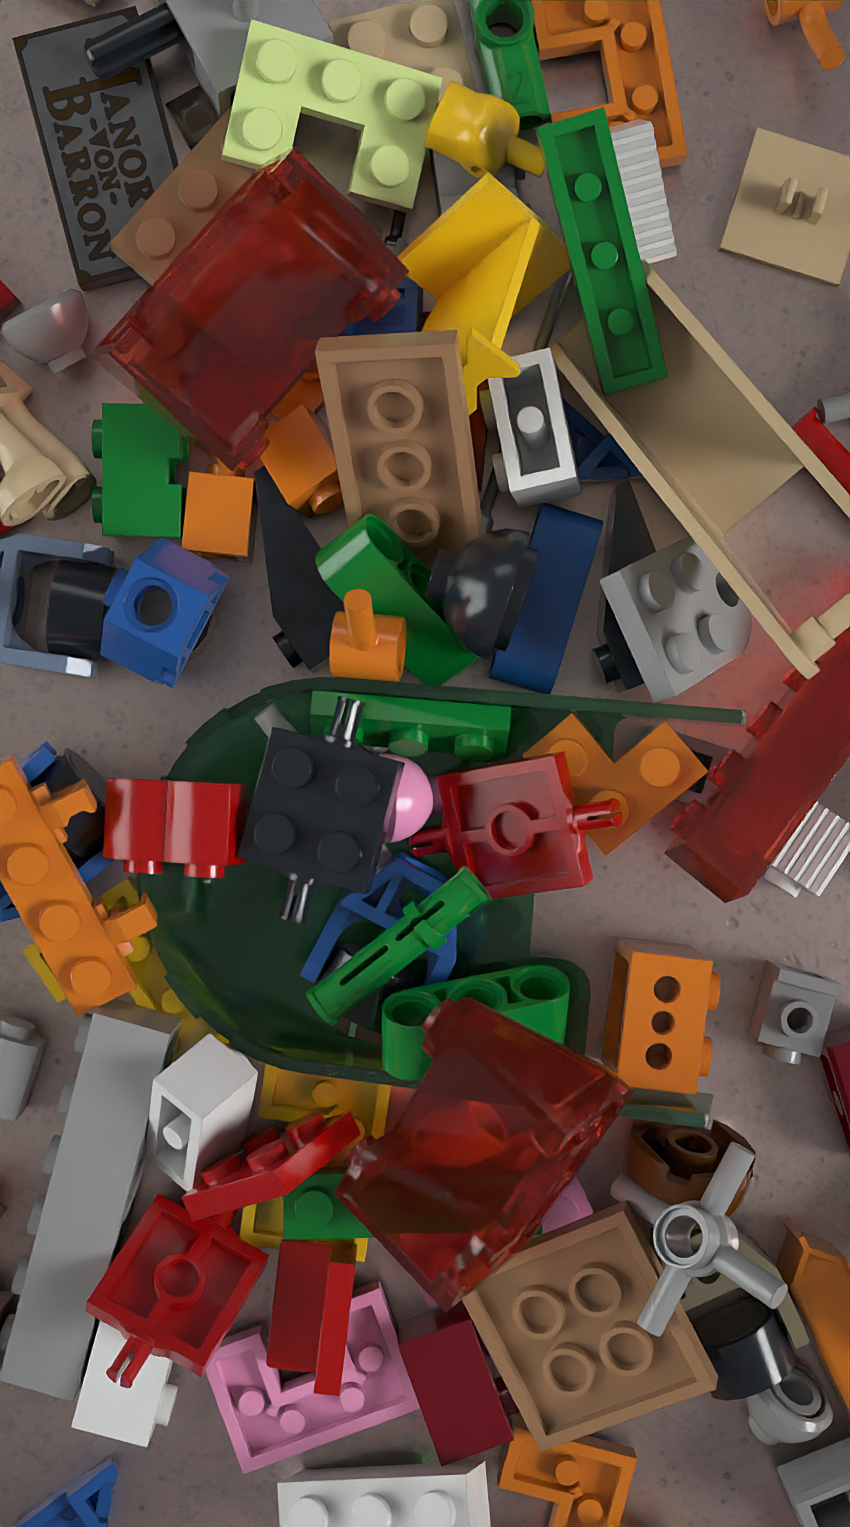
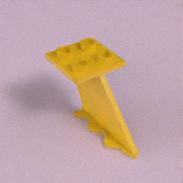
(483, 268)

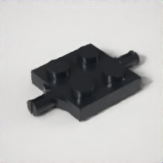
(321, 810)

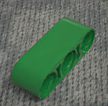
(378, 561)
(526, 993)

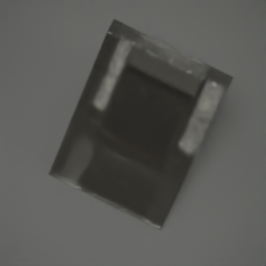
(193, 115)

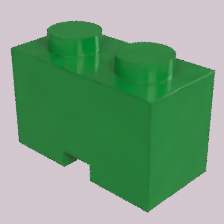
(138, 473)

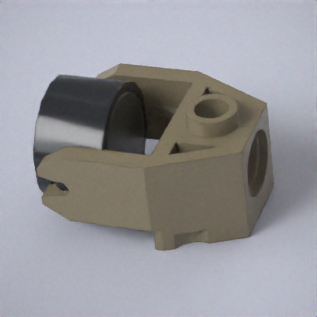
(746, 1338)

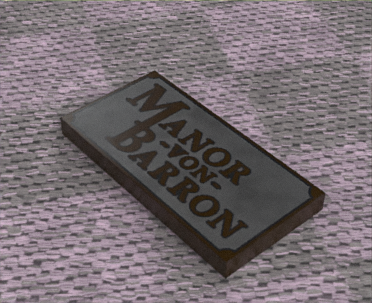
(99, 139)

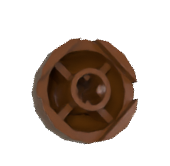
(680, 1160)

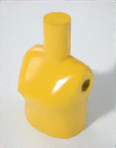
(480, 133)

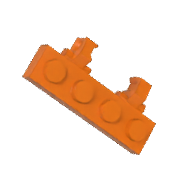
(73, 932)

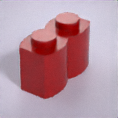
(175, 824)

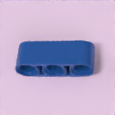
(551, 601)

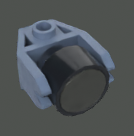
(73, 606)

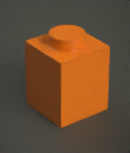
(304, 462)
(220, 515)

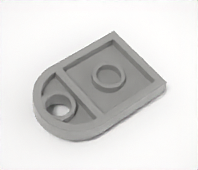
(677, 617)

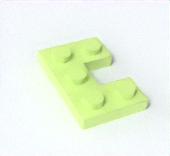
(300, 74)

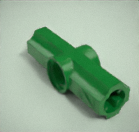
(511, 63)

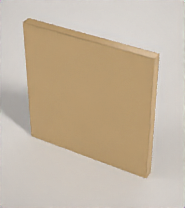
(792, 208)

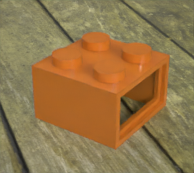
(692, 993)

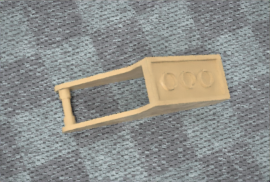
(708, 452)

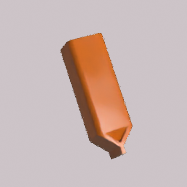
(821, 1294)

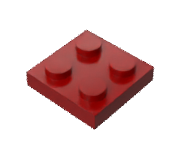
(270, 1164)

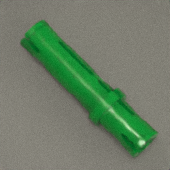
(420, 928)

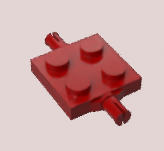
(517, 825)
(175, 1288)

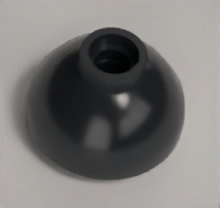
(483, 588)

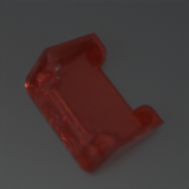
(247, 306)
(479, 1147)

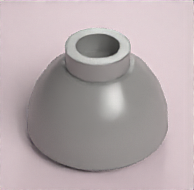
(51, 331)
(791, 1410)

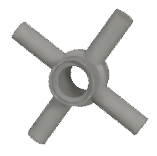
(718, 1246)

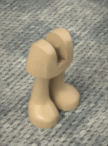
(36, 463)

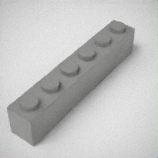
(88, 1198)

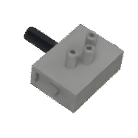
(207, 32)

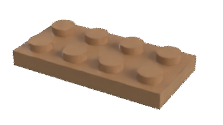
(403, 435)

